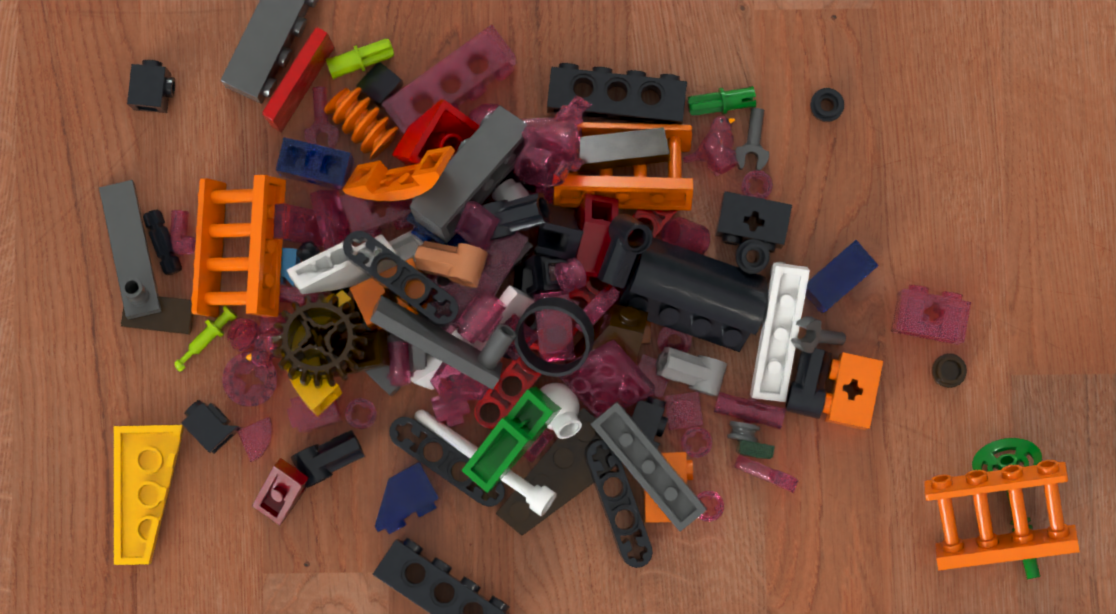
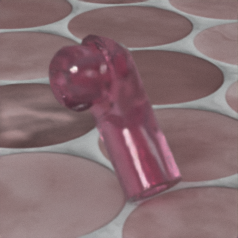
(180, 241)

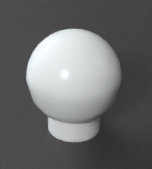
(566, 421)

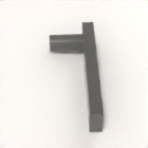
(130, 249)
(479, 365)
(648, 466)

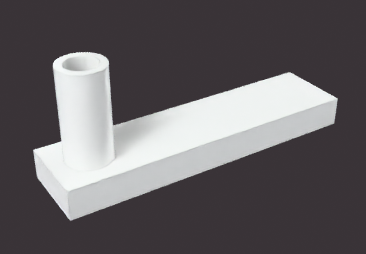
(779, 326)

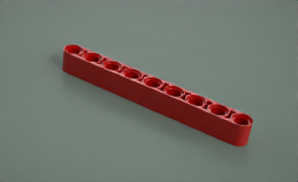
(528, 376)

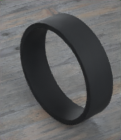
(536, 363)

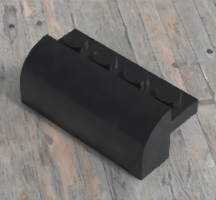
(696, 295)

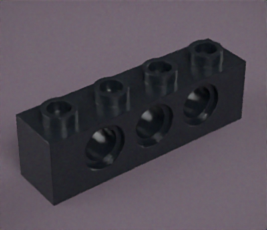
(630, 109)
(393, 572)

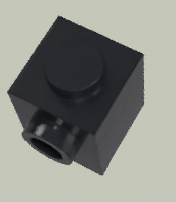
(150, 87)

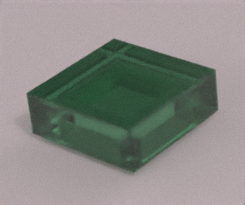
(755, 449)

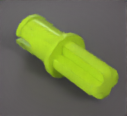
(360, 58)

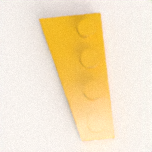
(142, 481)

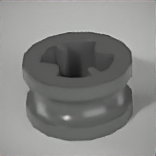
(743, 431)

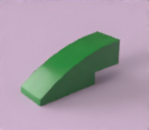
(511, 438)

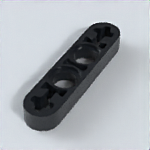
(403, 275)
(444, 465)
(614, 504)

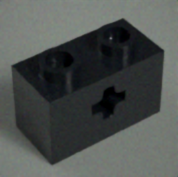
(739, 208)

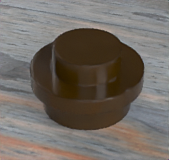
(949, 370)

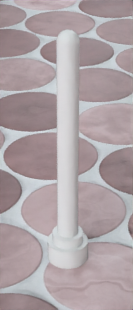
(538, 497)

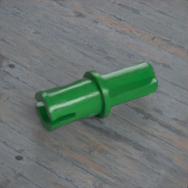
(721, 101)

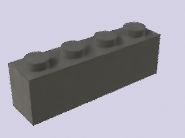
(265, 47)
(472, 173)

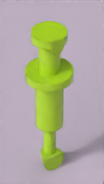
(206, 336)

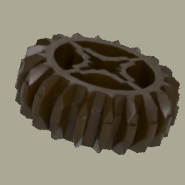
(330, 333)

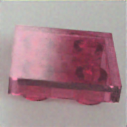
(608, 378)

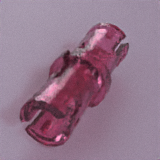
(749, 410)

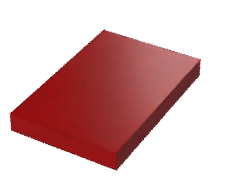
(298, 79)

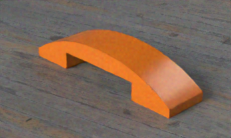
(378, 183)

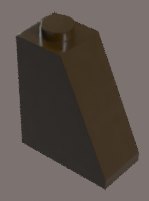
(619, 323)

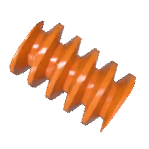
(361, 121)

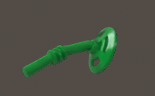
(1023, 448)

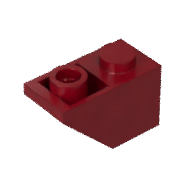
(594, 220)

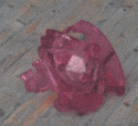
(552, 148)

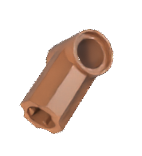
(458, 264)

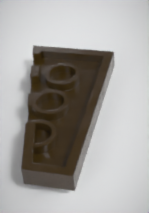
(561, 470)

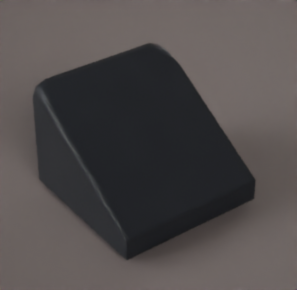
(380, 84)

